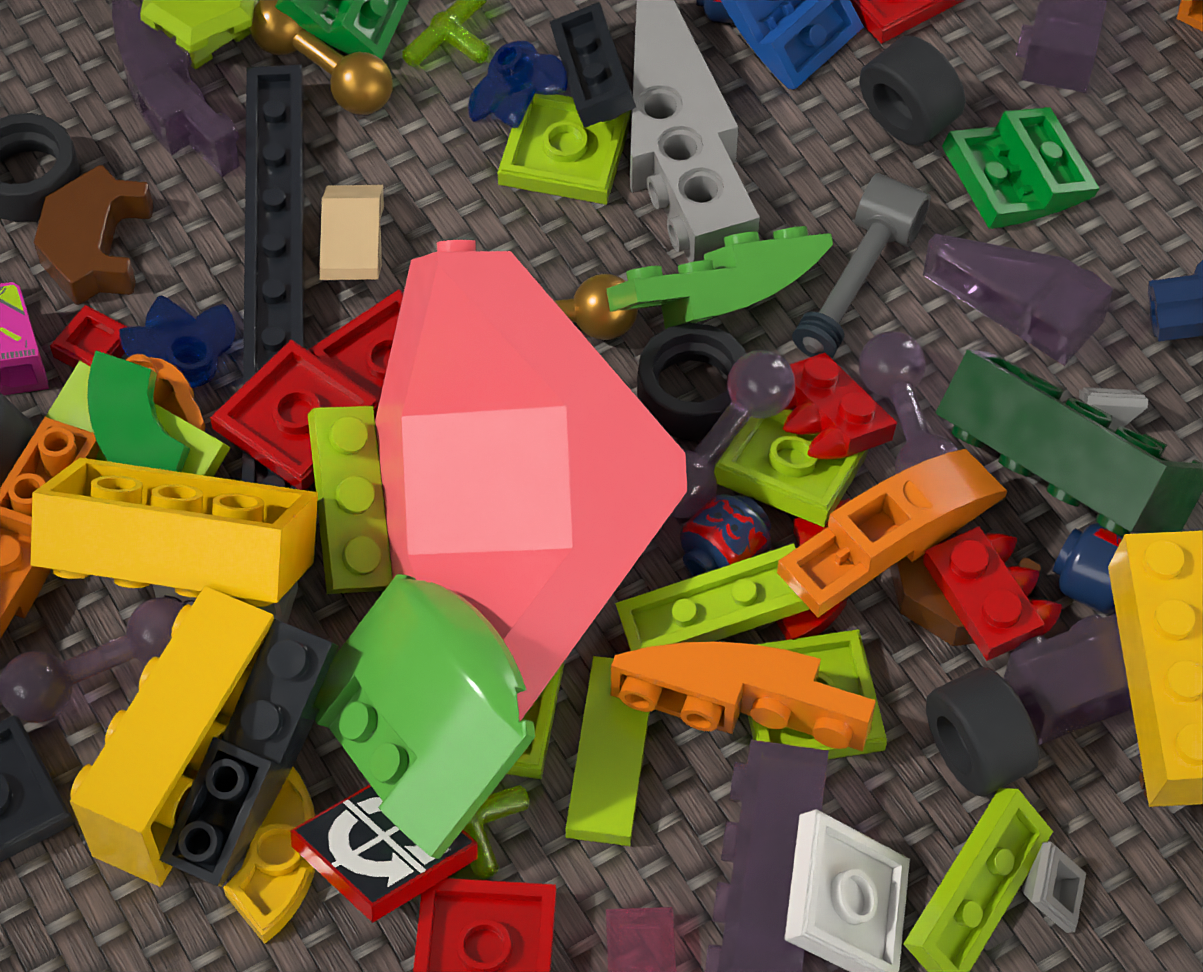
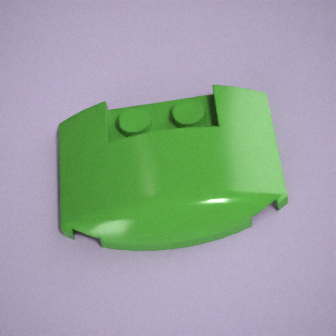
(426, 708)

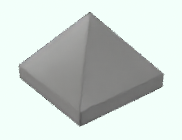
(1120, 403)
(1056, 886)

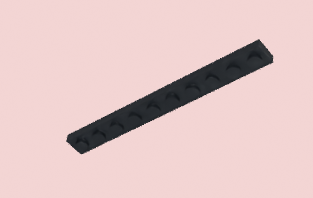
(273, 226)

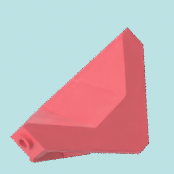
(514, 456)

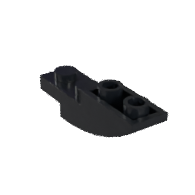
(253, 757)

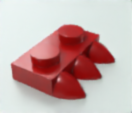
(837, 409)
(987, 593)

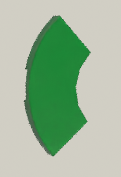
(126, 416)

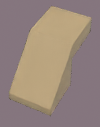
(351, 232)

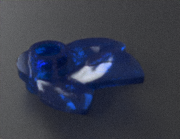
(512, 81)
(182, 339)

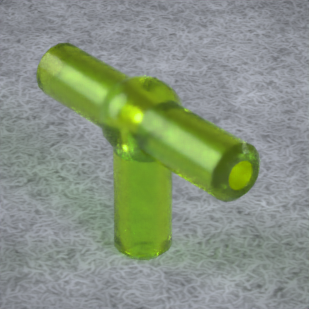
(448, 27)
(495, 807)

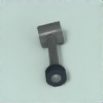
(889, 214)

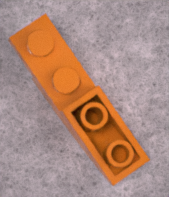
(46, 455)
(887, 524)
(719, 680)

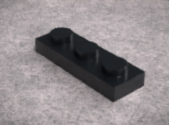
(592, 65)

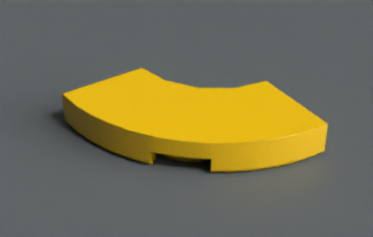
(273, 873)

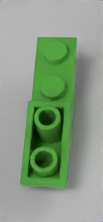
(725, 279)

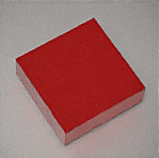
(86, 334)

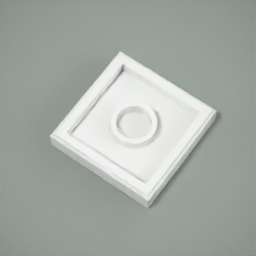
(846, 896)

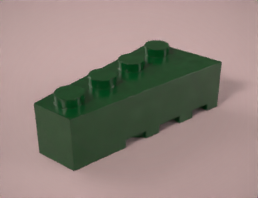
(1070, 447)

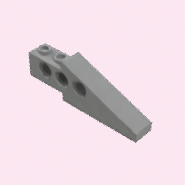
(684, 136)

